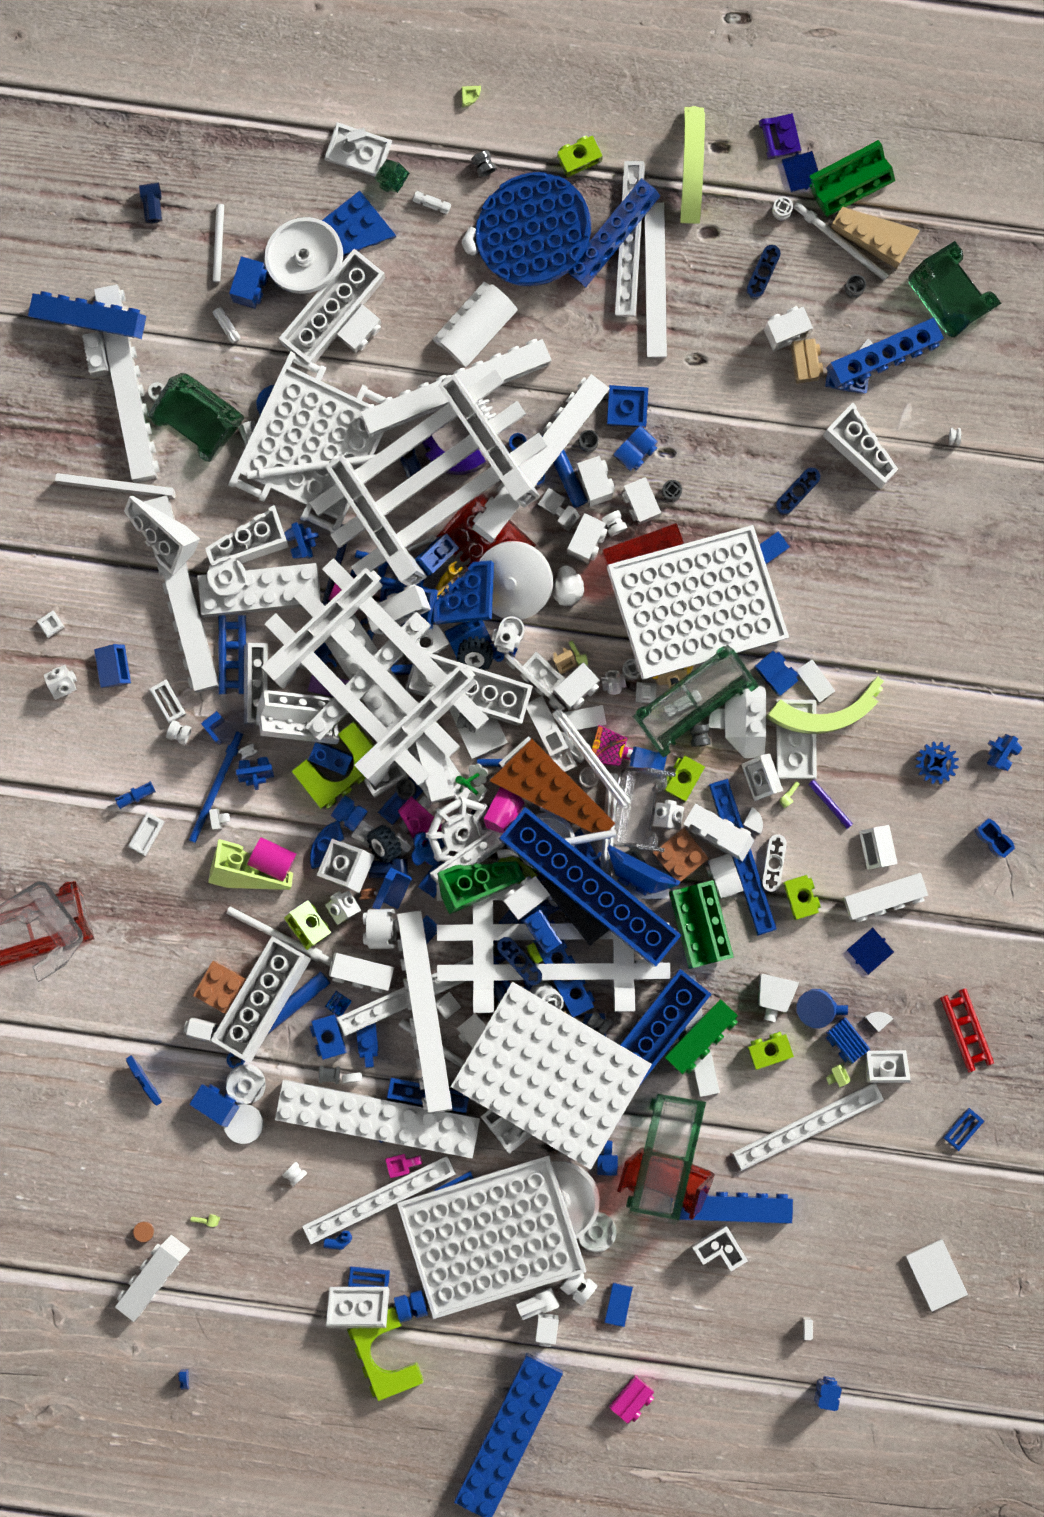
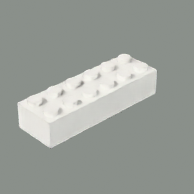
(332, 308)
(264, 591)
(493, 694)
(261, 999)

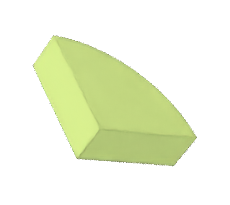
(470, 95)

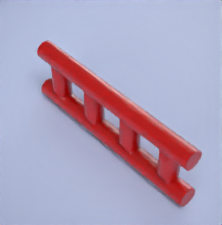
(970, 1018)

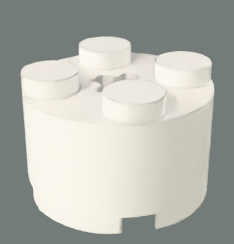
(379, 929)

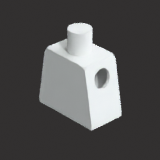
(775, 995)

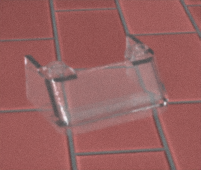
(635, 819)
(42, 904)

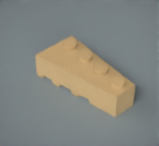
(875, 235)

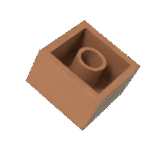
(681, 855)
(219, 987)

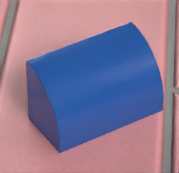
(112, 665)

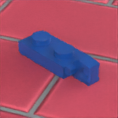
(368, 1044)

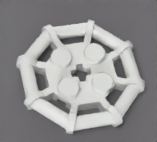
(453, 824)

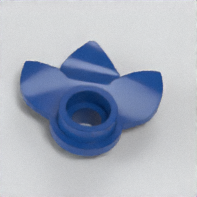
(424, 852)

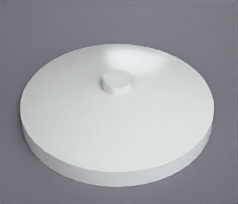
(303, 255)
(520, 579)
(579, 1195)

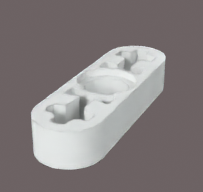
(770, 847)

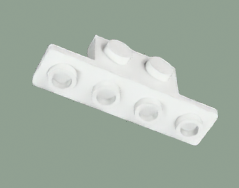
(541, 675)

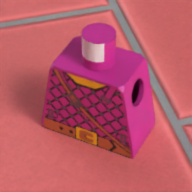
(610, 747)

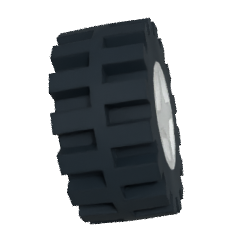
(478, 647)
(384, 843)

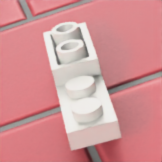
(550, 734)

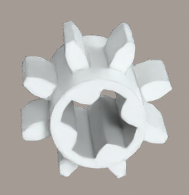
(613, 682)

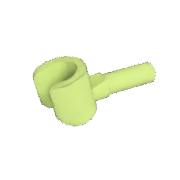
(579, 658)
(785, 800)
(212, 1220)

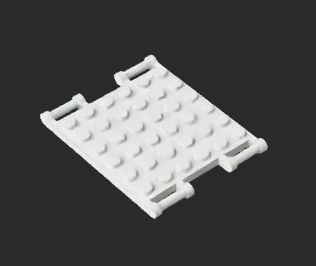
(306, 425)

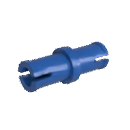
(135, 795)

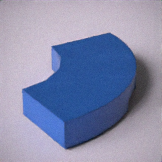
(322, 842)
(143, 1080)

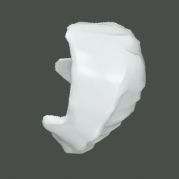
(567, 587)

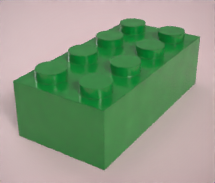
(701, 1037)

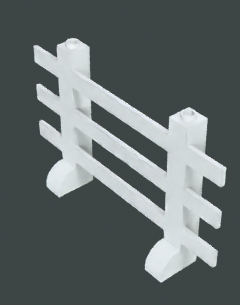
(482, 435)
(420, 716)
(485, 972)

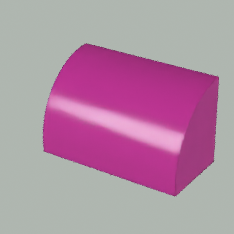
(503, 810)
(271, 859)

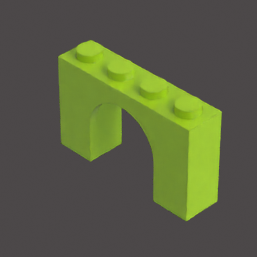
(324, 790)
(384, 1382)

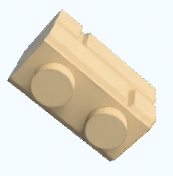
(805, 361)

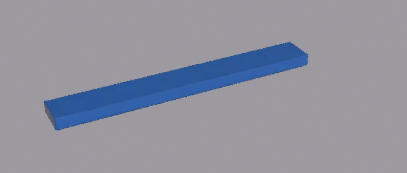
(746, 869)

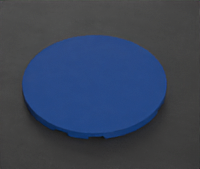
(533, 229)

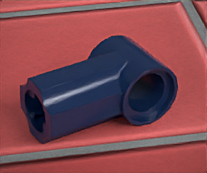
(151, 197)
(411, 465)
(380, 869)

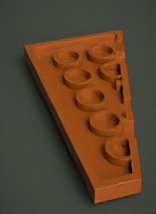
(541, 781)

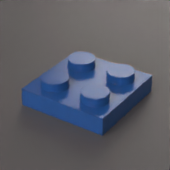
(627, 406)

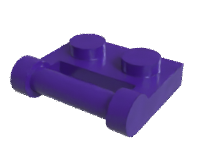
(786, 135)

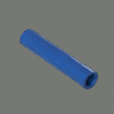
(570, 480)
(301, 997)

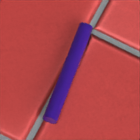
(830, 804)

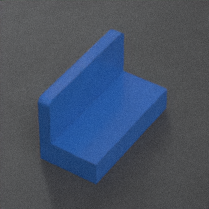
(464, 630)
(211, 724)
(392, 889)

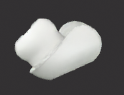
(468, 243)

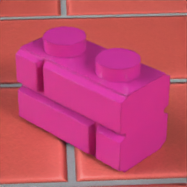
(632, 1399)

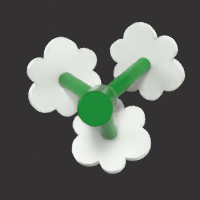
(463, 787)

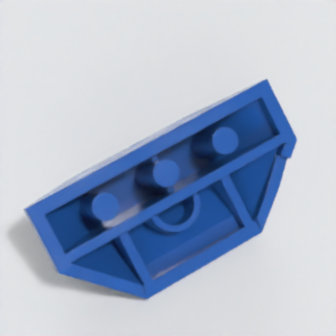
(639, 874)

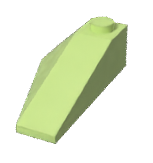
(231, 870)

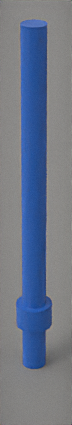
(231, 752)

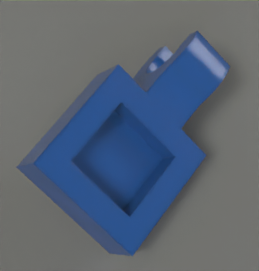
(607, 1163)

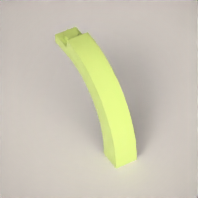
(692, 165)
(808, 723)

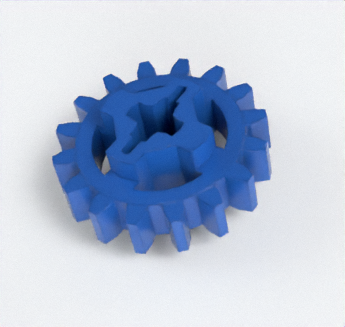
(931, 755)

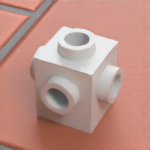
(506, 646)
(60, 681)
(668, 815)
(342, 906)

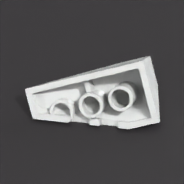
(167, 537)

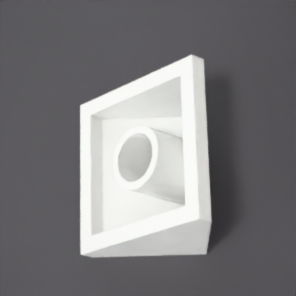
(762, 777)
(887, 1067)

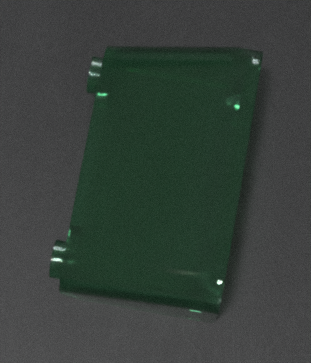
(950, 292)
(196, 414)

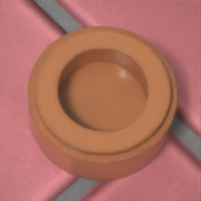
(143, 1231)

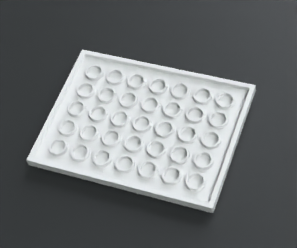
(696, 600)
(551, 1075)
(491, 1237)

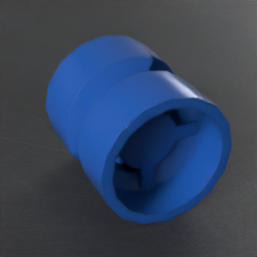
(349, 813)
(411, 1306)

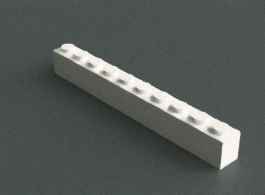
(129, 394)
(430, 398)
(557, 437)
(187, 618)
(424, 1011)

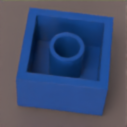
(248, 282)

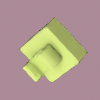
(839, 1075)

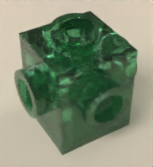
(391, 176)

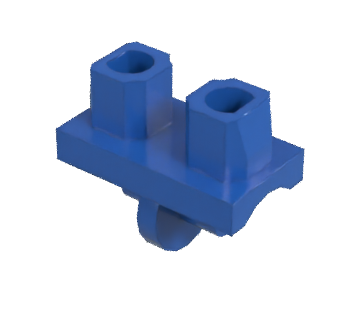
(304, 538)
(1000, 750)
(254, 775)

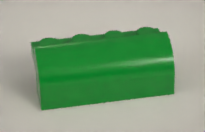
(851, 178)
(701, 924)

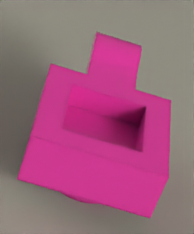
(400, 1165)

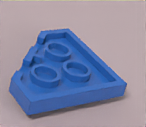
(468, 597)

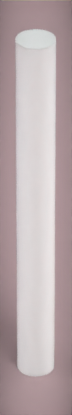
(218, 243)

